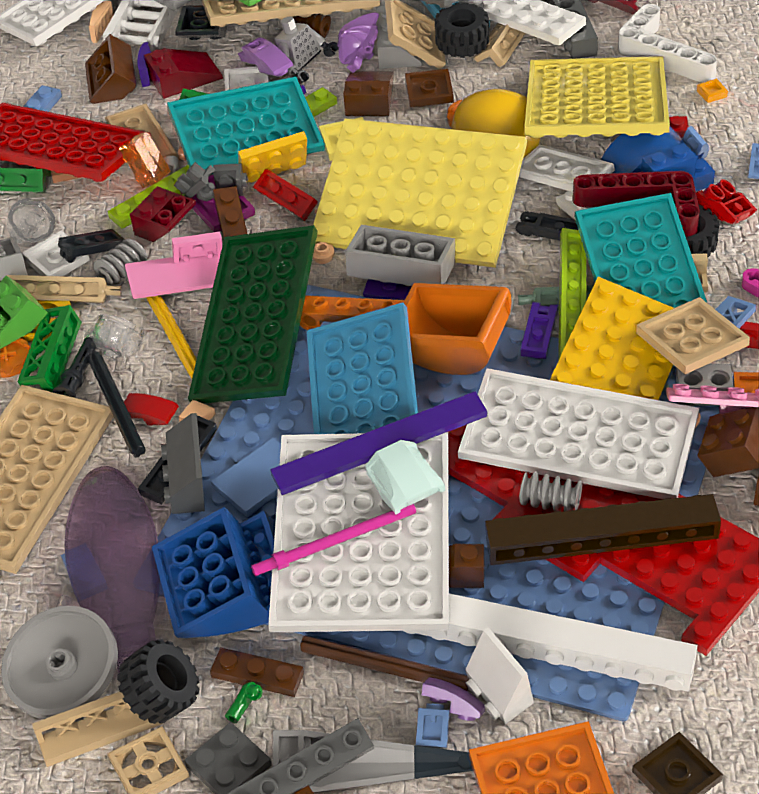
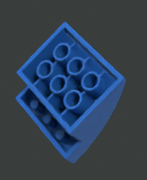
(211, 576)

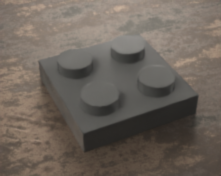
(227, 760)

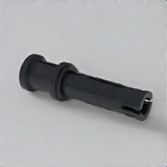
(66, 383)

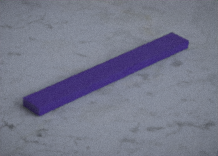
(361, 448)

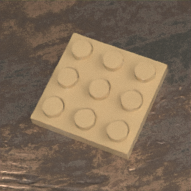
(413, 32)
(692, 335)

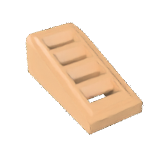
(100, 19)

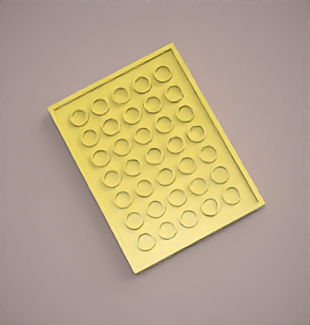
(597, 97)
(422, 183)

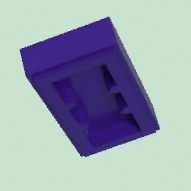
(381, 290)

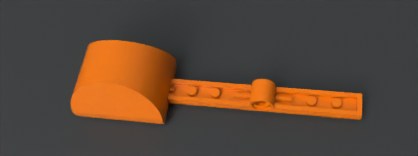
(448, 324)

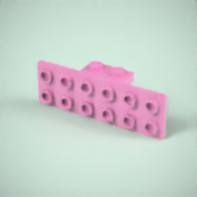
(189, 269)
(728, 400)

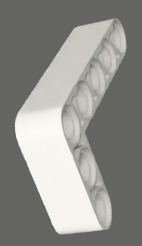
(639, 39)

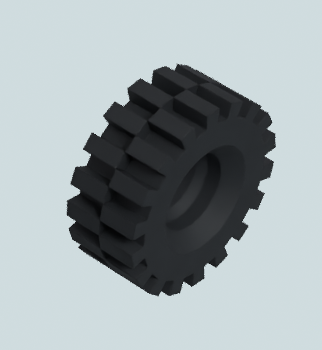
(706, 237)

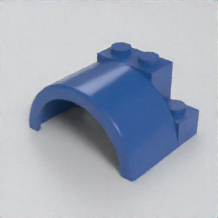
(658, 154)

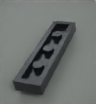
(154, 484)

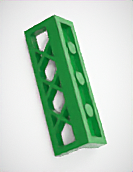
(23, 179)
(56, 348)

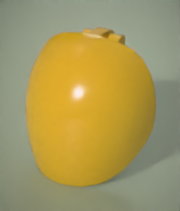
(496, 113)

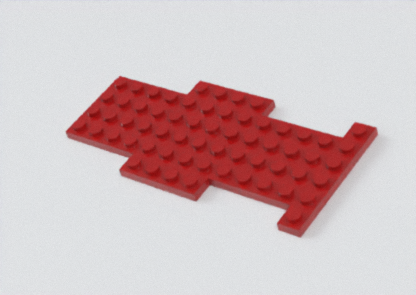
(700, 578)

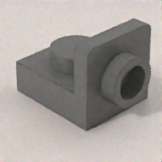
(230, 176)

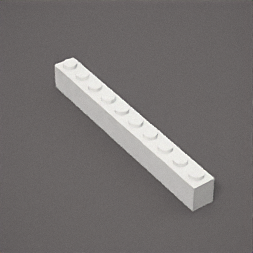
(571, 642)

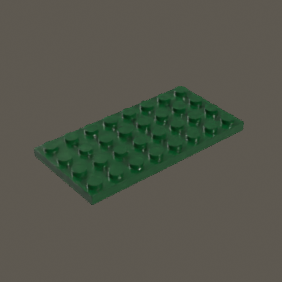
(254, 316)

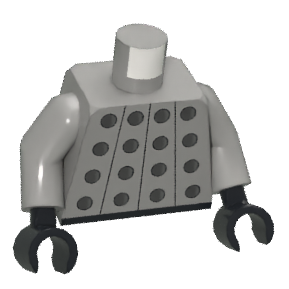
(301, 46)

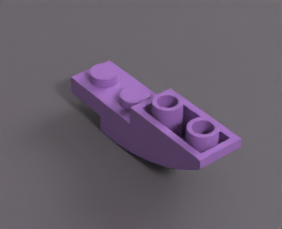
(266, 56)

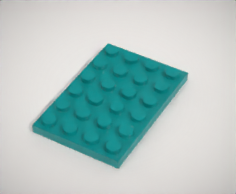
(233, 120)
(641, 249)

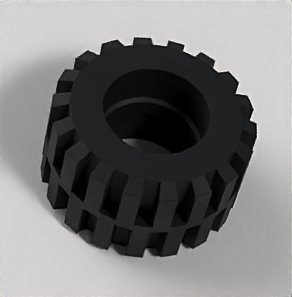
(462, 30)
(158, 681)

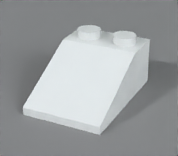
(498, 678)

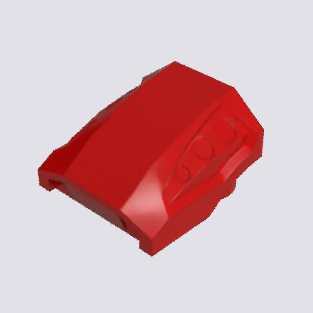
(726, 202)

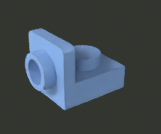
(433, 726)

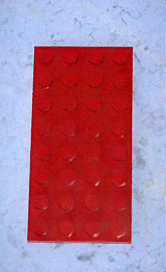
(61, 142)

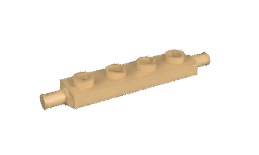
(67, 288)

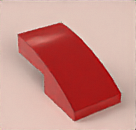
(150, 408)

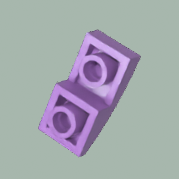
(462, 702)

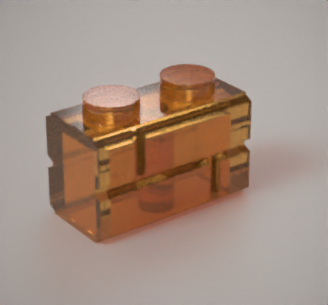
(144, 159)

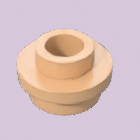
(323, 253)

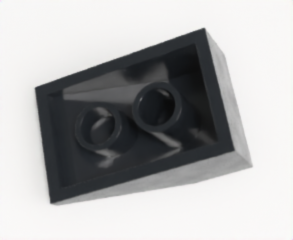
(195, 24)

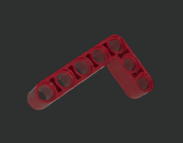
(613, 188)

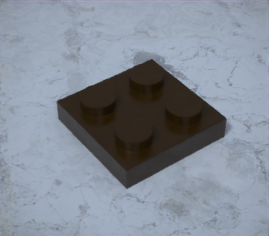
(677, 769)

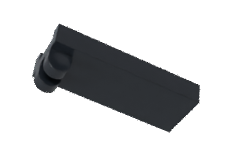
(88, 243)

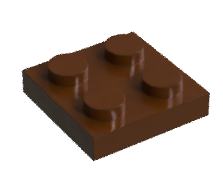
(429, 88)

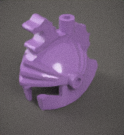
(357, 40)

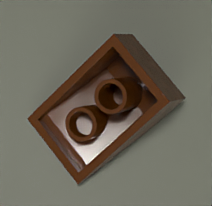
(368, 93)

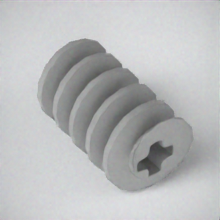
(112, 265)
(550, 493)

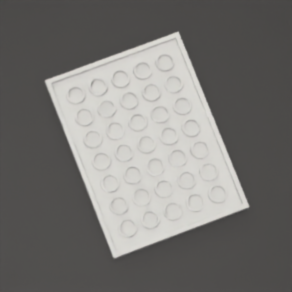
(373, 581)

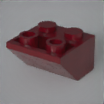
(159, 213)

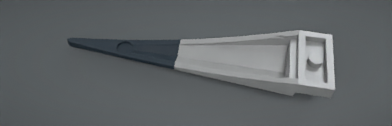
(382, 765)

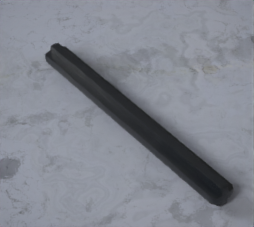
(116, 404)

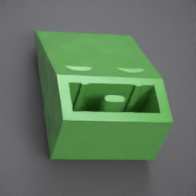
(18, 311)

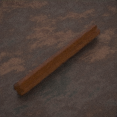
(379, 661)

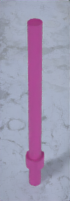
(282, 559)

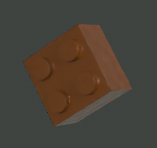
(731, 442)

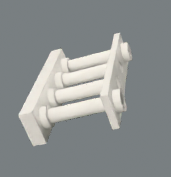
(129, 11)

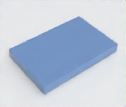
(250, 482)

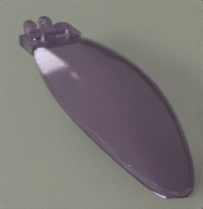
(113, 557)

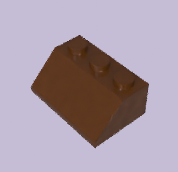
(110, 71)

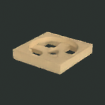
(158, 783)

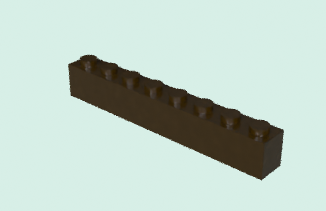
(602, 529)

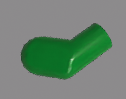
(247, 694)

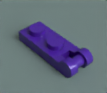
(539, 330)

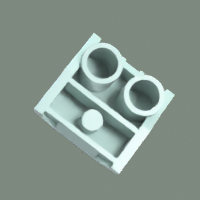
(402, 475)

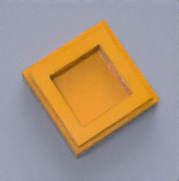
(712, 90)

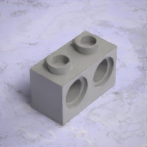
(711, 375)

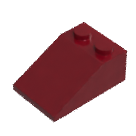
(179, 69)

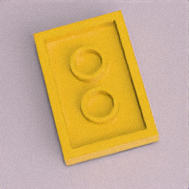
(275, 156)

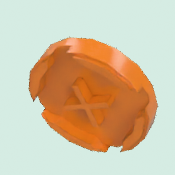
(13, 358)

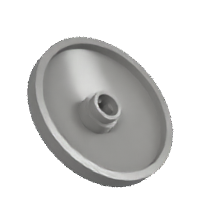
(59, 661)

